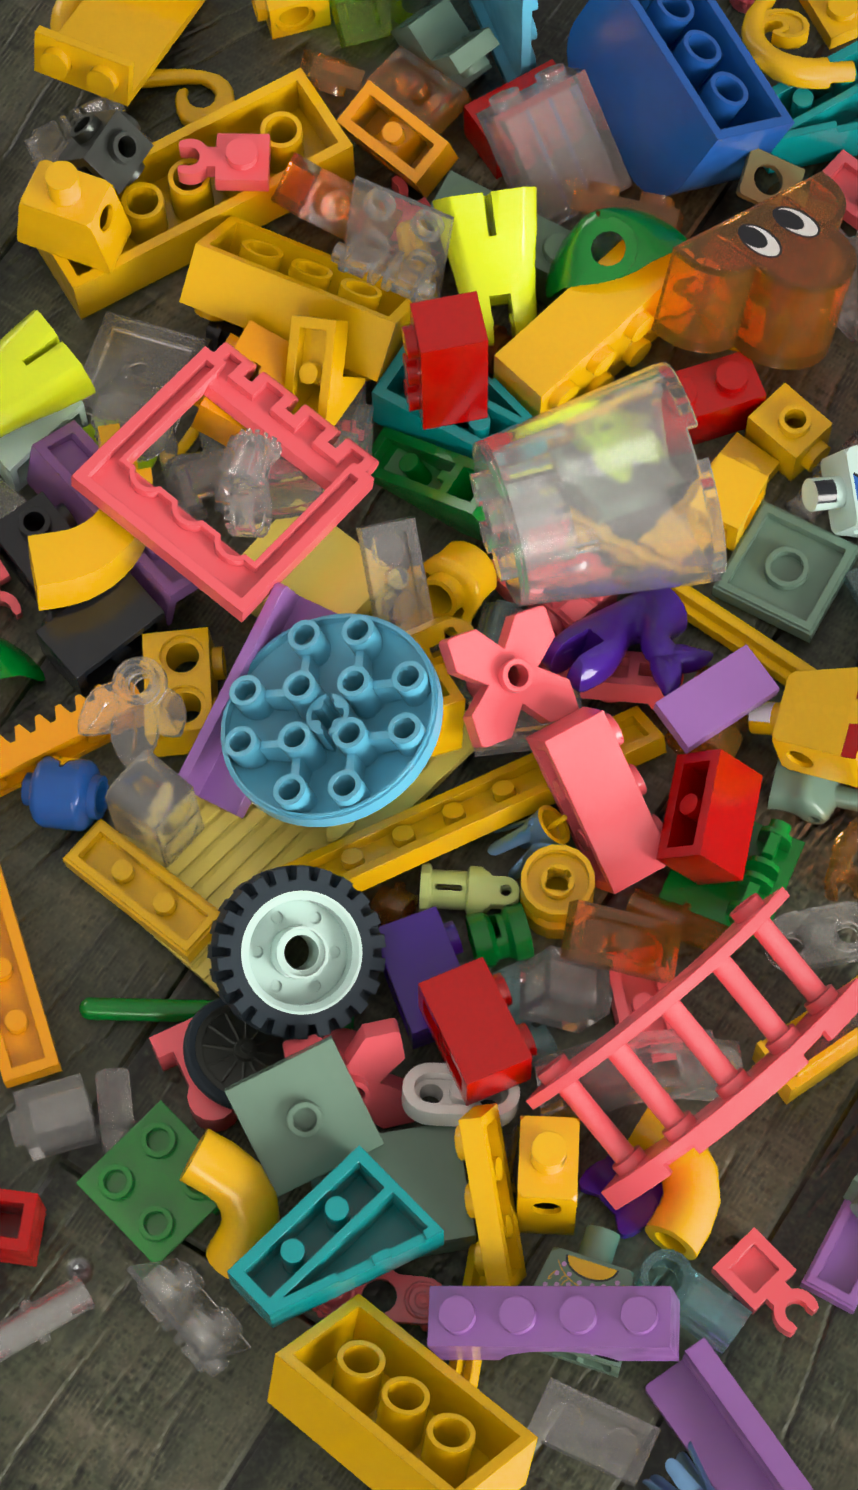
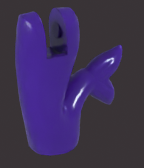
(600, 641)

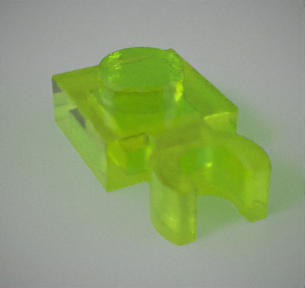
(365, 19)

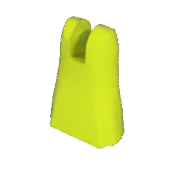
(495, 251)
(37, 374)

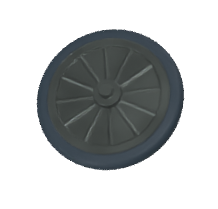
(225, 1050)

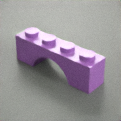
(594, 1320)

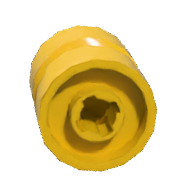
(550, 882)

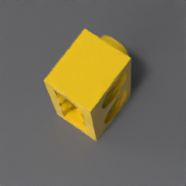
(196, 687)

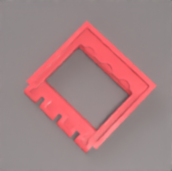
(193, 545)

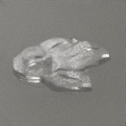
(132, 717)

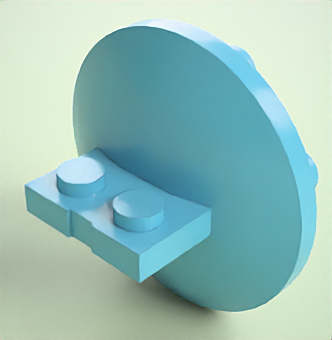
(332, 720)

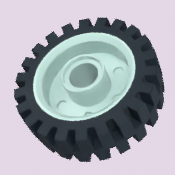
(341, 959)

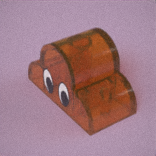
(763, 280)

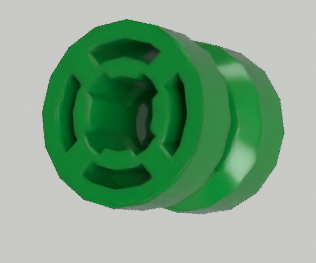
(512, 931)

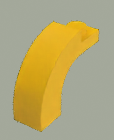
(84, 559)

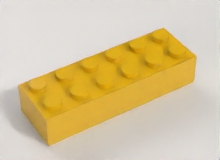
(174, 216)

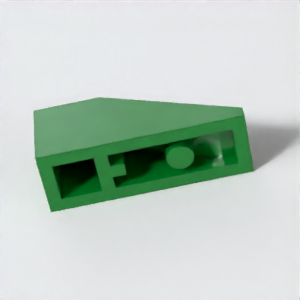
(428, 479)

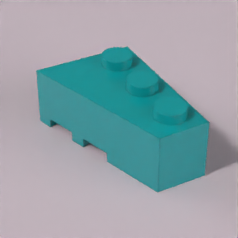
(822, 117)
(393, 412)
(334, 1241)

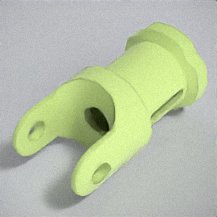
(478, 890)

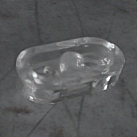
(818, 933)

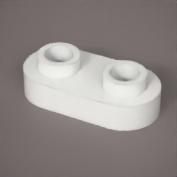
(437, 1081)

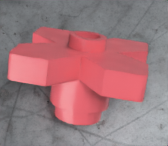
(507, 676)
(370, 1059)

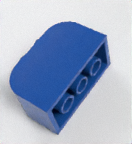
(676, 90)

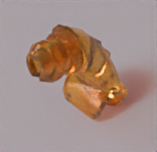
(841, 862)

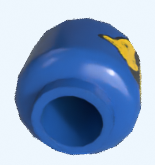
(65, 793)

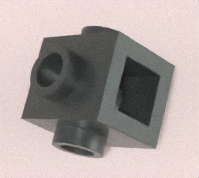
(108, 147)

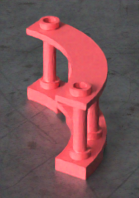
(738, 1090)

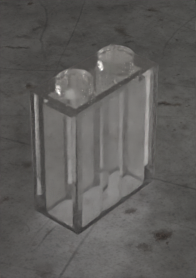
(553, 139)

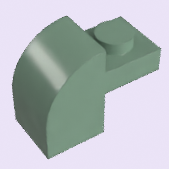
(445, 42)

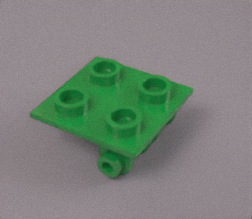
(768, 868)
(142, 1188)

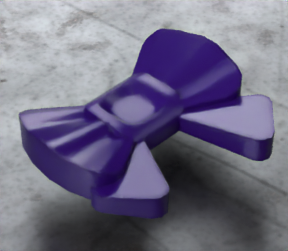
(631, 1217)

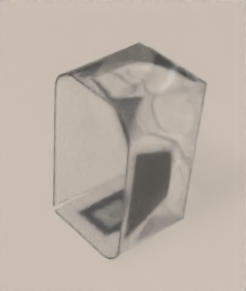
(148, 809)

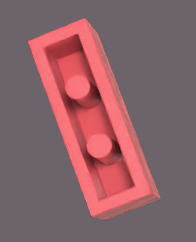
(599, 796)

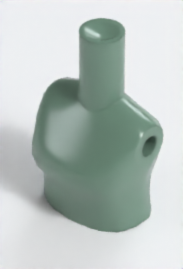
(809, 796)

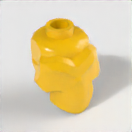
(459, 581)

